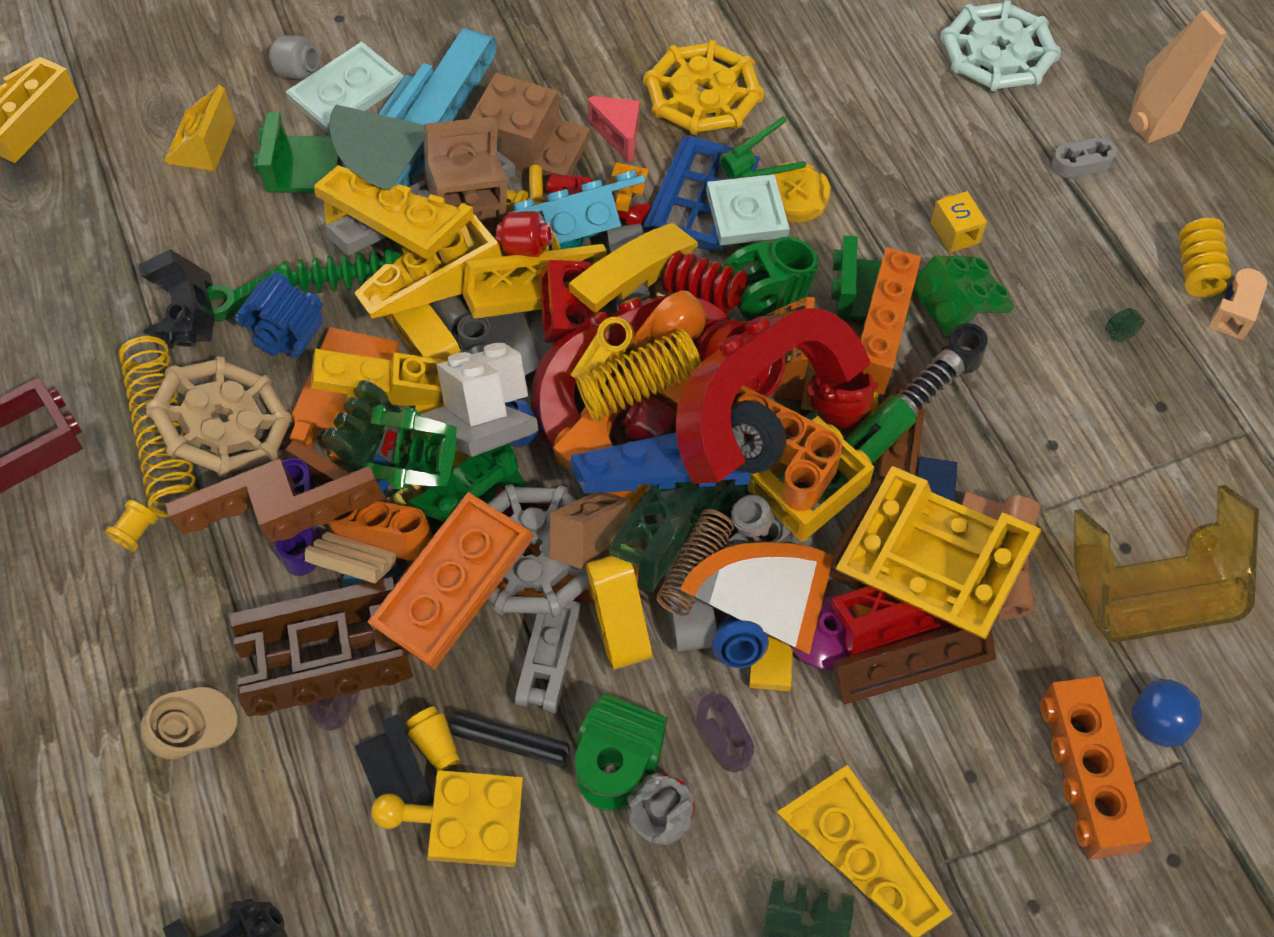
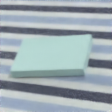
(351, 80)

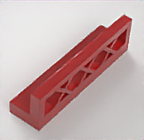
(884, 624)

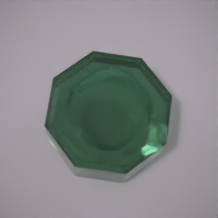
(1124, 325)

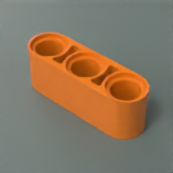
(387, 527)

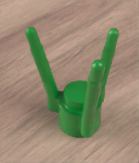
(741, 159)

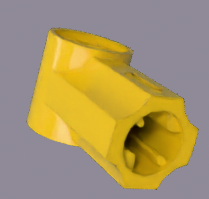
(601, 351)

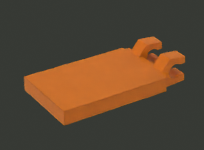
(319, 408)

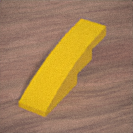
(630, 266)

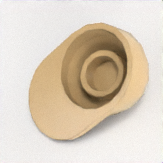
(188, 722)

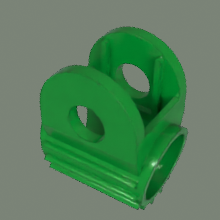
(781, 269)
(620, 737)

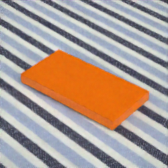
(451, 580)

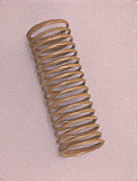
(678, 561)

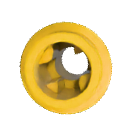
(433, 738)

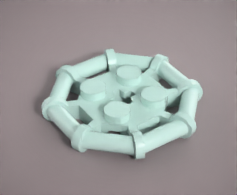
(1008, 66)

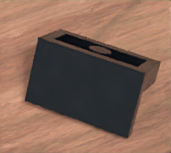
(393, 766)

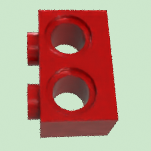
(558, 301)

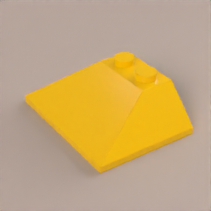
(938, 553)

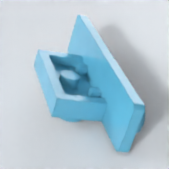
(582, 212)

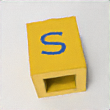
(958, 221)

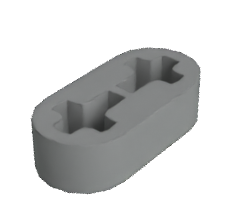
(1086, 157)

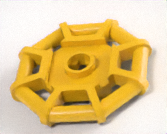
(703, 73)

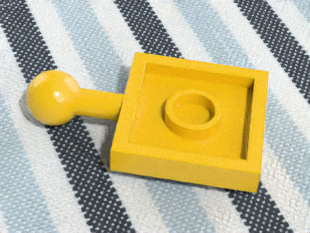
(470, 817)

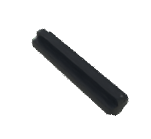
(509, 738)

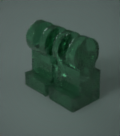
(355, 437)
(785, 918)

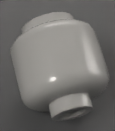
(294, 57)

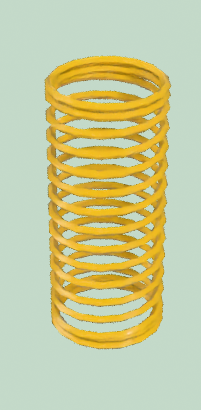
(687, 355)

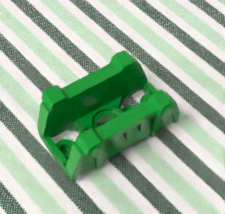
(429, 453)
(476, 475)

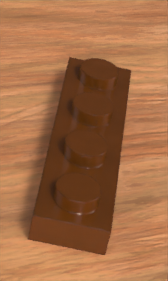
(909, 662)

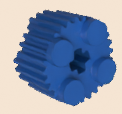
(281, 316)

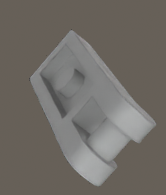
(548, 657)

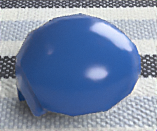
(1167, 713)

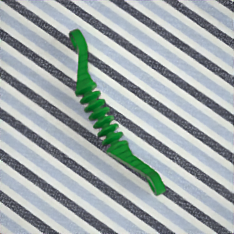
(303, 278)

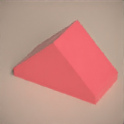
(616, 121)

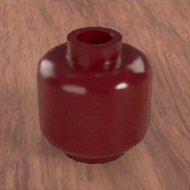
(649, 419)

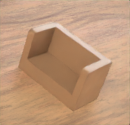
(586, 528)

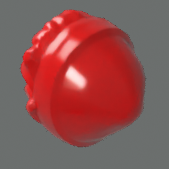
(842, 402)

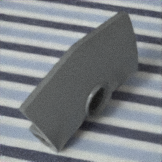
(477, 333)

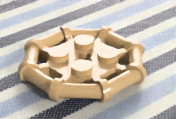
(225, 398)

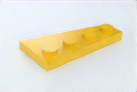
(400, 215)
(860, 843)

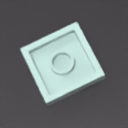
(747, 209)

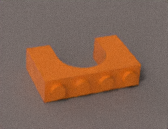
(594, 435)

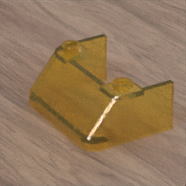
(1177, 593)

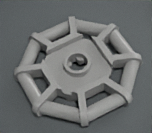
(538, 571)

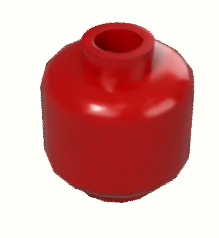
(524, 234)

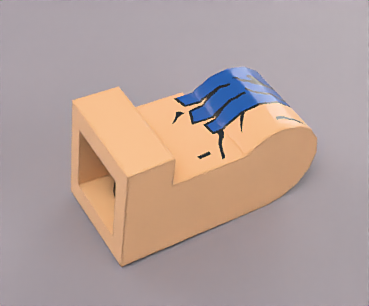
(1242, 303)

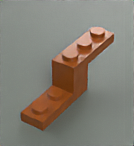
(275, 501)

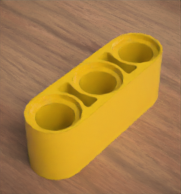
(424, 332)
(619, 611)

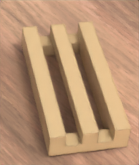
(350, 557)

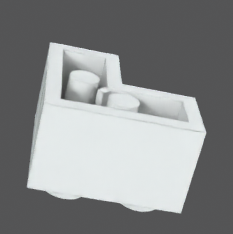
(482, 383)

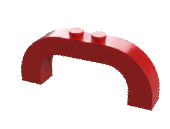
(554, 386)
(707, 398)

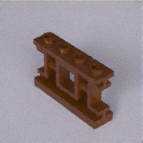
(312, 620)

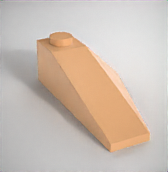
(1175, 79)

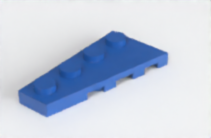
(639, 462)

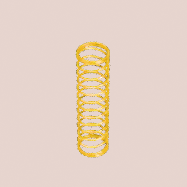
(168, 490)

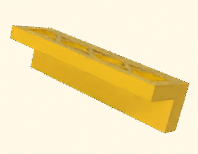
(517, 294)

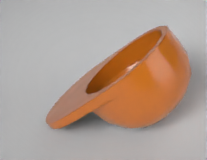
(675, 312)

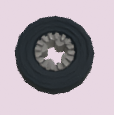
(770, 435)

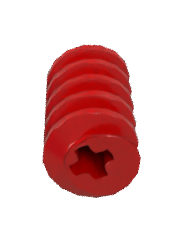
(705, 281)

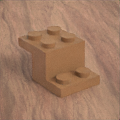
(532, 126)
(466, 167)

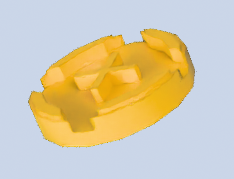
(803, 193)

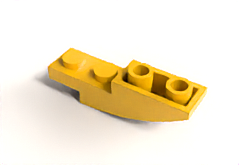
(404, 378)

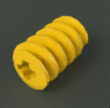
(1204, 257)

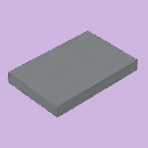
(487, 435)

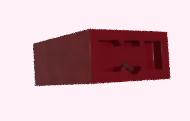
(48, 448)

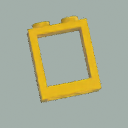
(803, 524)

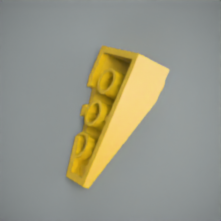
(420, 281)

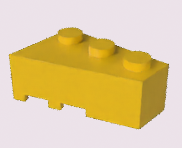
(31, 104)

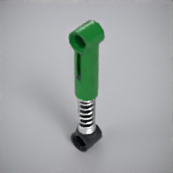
(899, 412)

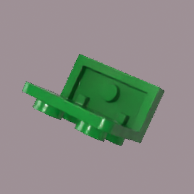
(292, 161)
(854, 281)
(958, 290)

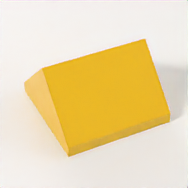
(203, 132)

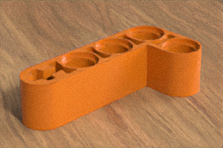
(800, 452)

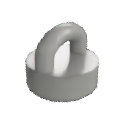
(752, 516)

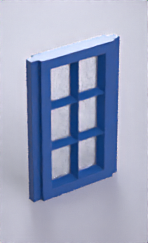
(684, 195)

